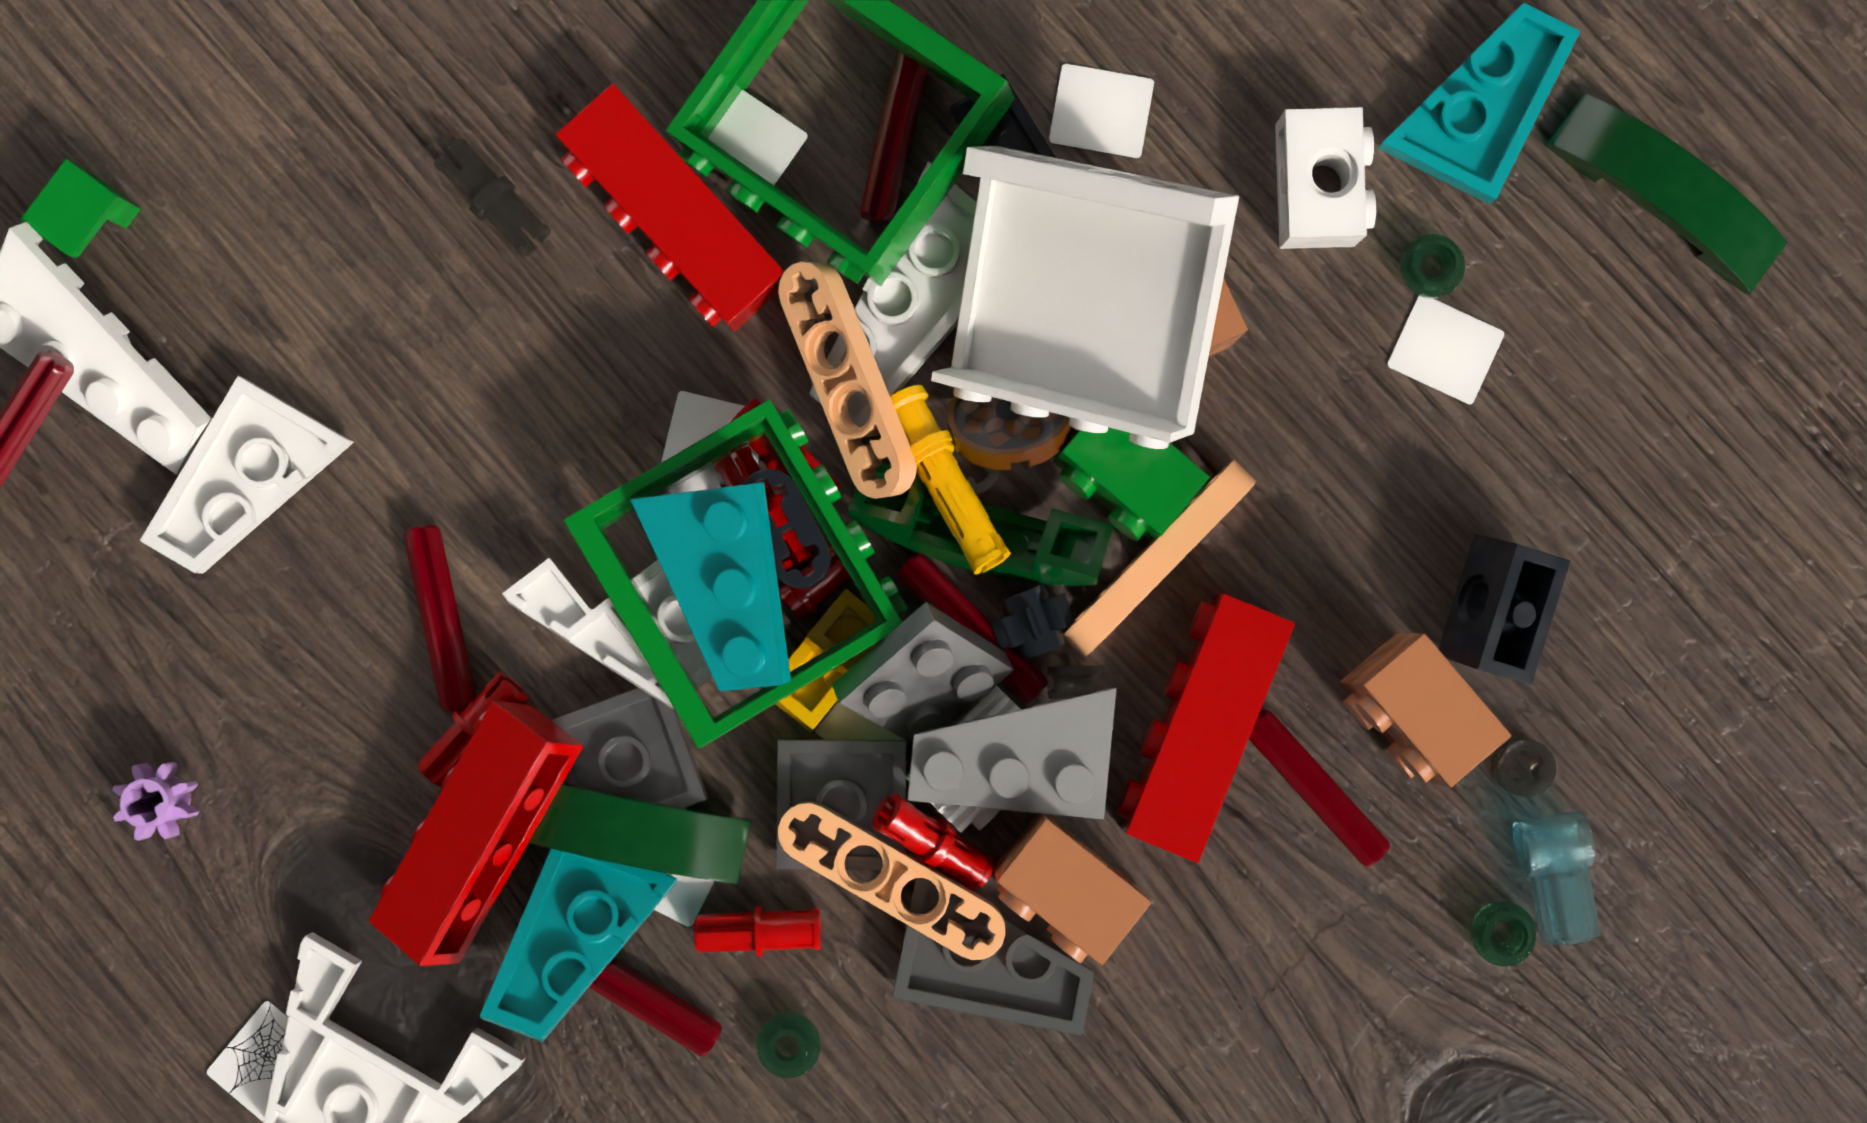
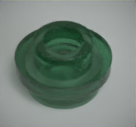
(1449, 258)
(1521, 939)
(792, 1025)

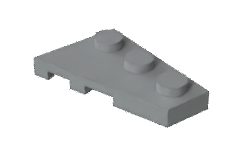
(1021, 760)

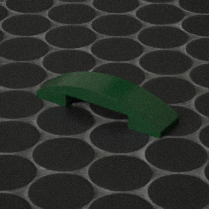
(1672, 186)
(1050, 552)
(644, 834)

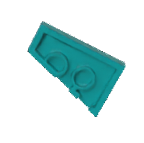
(1486, 108)
(724, 578)
(567, 937)

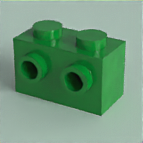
(1135, 482)

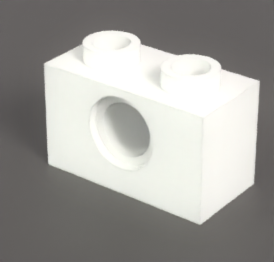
(1305, 212)

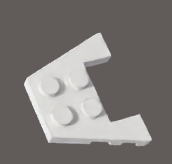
(600, 631)
(341, 1078)

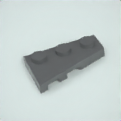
(1018, 984)

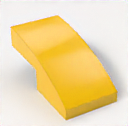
(839, 622)

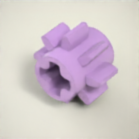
(136, 797)

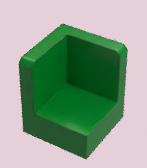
(76, 207)

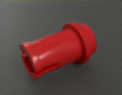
(805, 600)

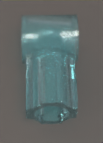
(1556, 859)

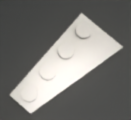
(916, 302)
(110, 378)

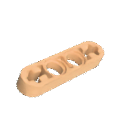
(855, 374)
(1158, 558)
(887, 887)

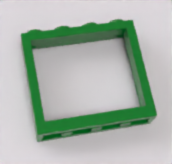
(745, 57)
(818, 493)

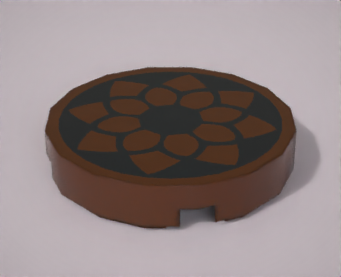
(996, 436)

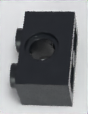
(1503, 608)

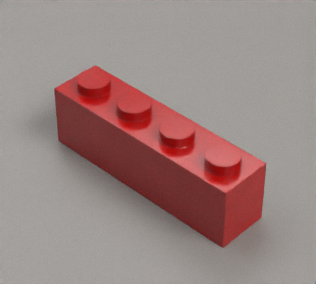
(672, 209)
(1205, 726)
(474, 833)

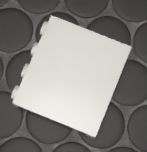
(1089, 294)

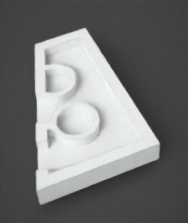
(239, 474)

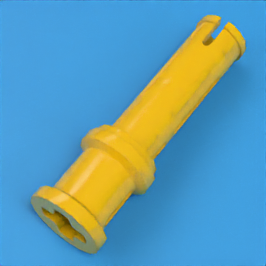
(947, 483)

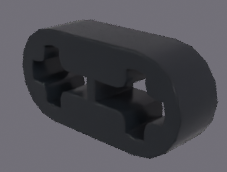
(801, 523)

